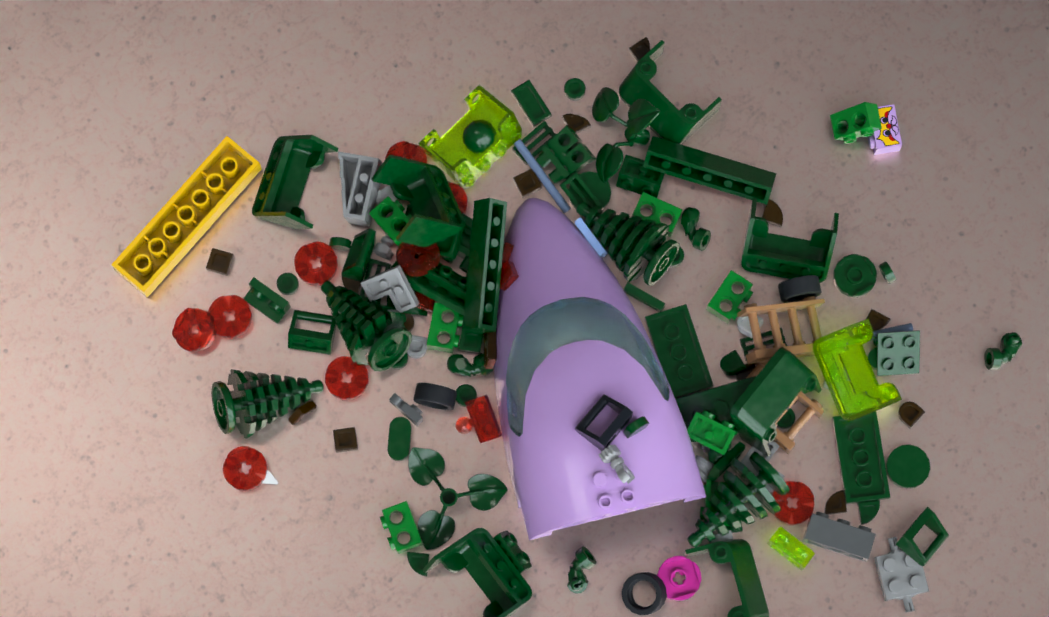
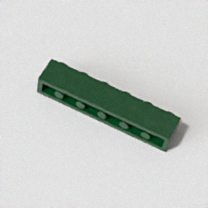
(709, 170)
(485, 265)

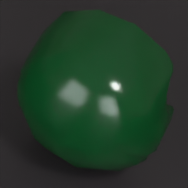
(479, 136)

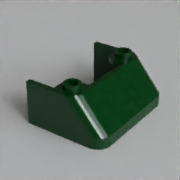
(670, 123)
(286, 178)
(430, 197)
(787, 255)
(769, 398)
(489, 569)
(745, 572)

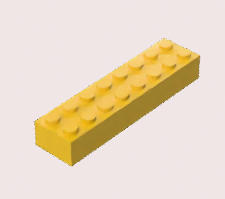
(186, 216)

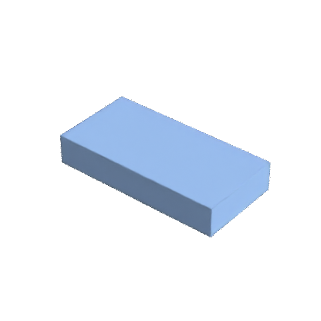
(587, 232)

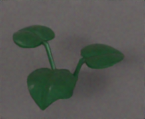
(640, 117)
(434, 527)

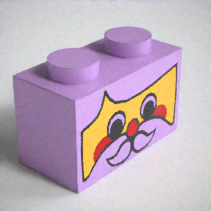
(887, 138)

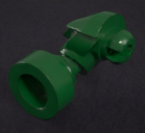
(699, 238)
(1009, 346)
(459, 364)
(577, 579)

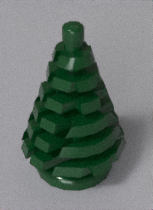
(632, 242)
(368, 327)
(258, 399)
(745, 494)

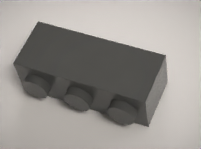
(839, 536)

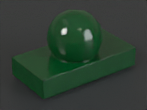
(722, 462)

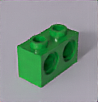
(854, 119)
(659, 210)
(393, 223)
(726, 295)
(440, 327)
(407, 526)

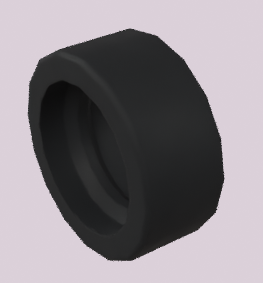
(799, 288)
(435, 396)
(627, 595)

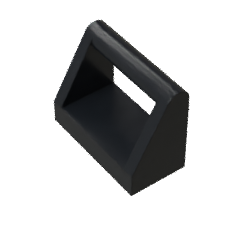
(613, 430)

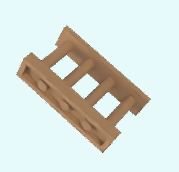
(799, 347)
(786, 439)

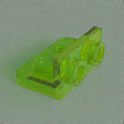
(791, 548)

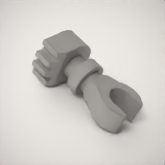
(382, 249)
(612, 455)

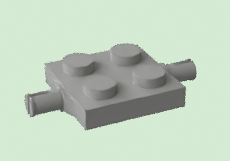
(900, 576)

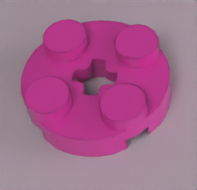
(685, 567)

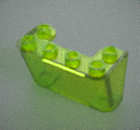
(450, 151)

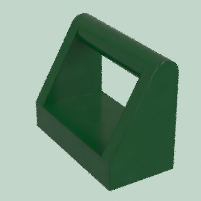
(359, 255)
(311, 340)
(908, 545)

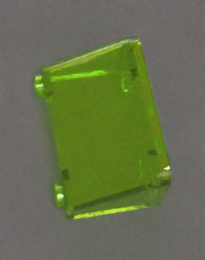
(850, 373)

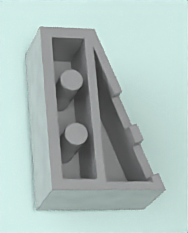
(358, 189)

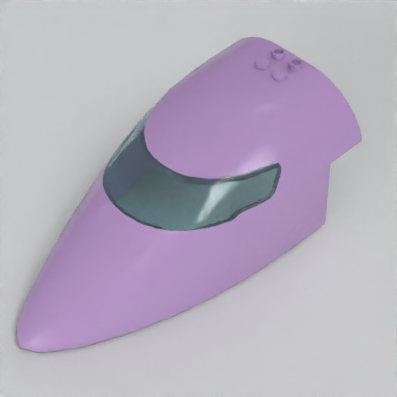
(560, 347)

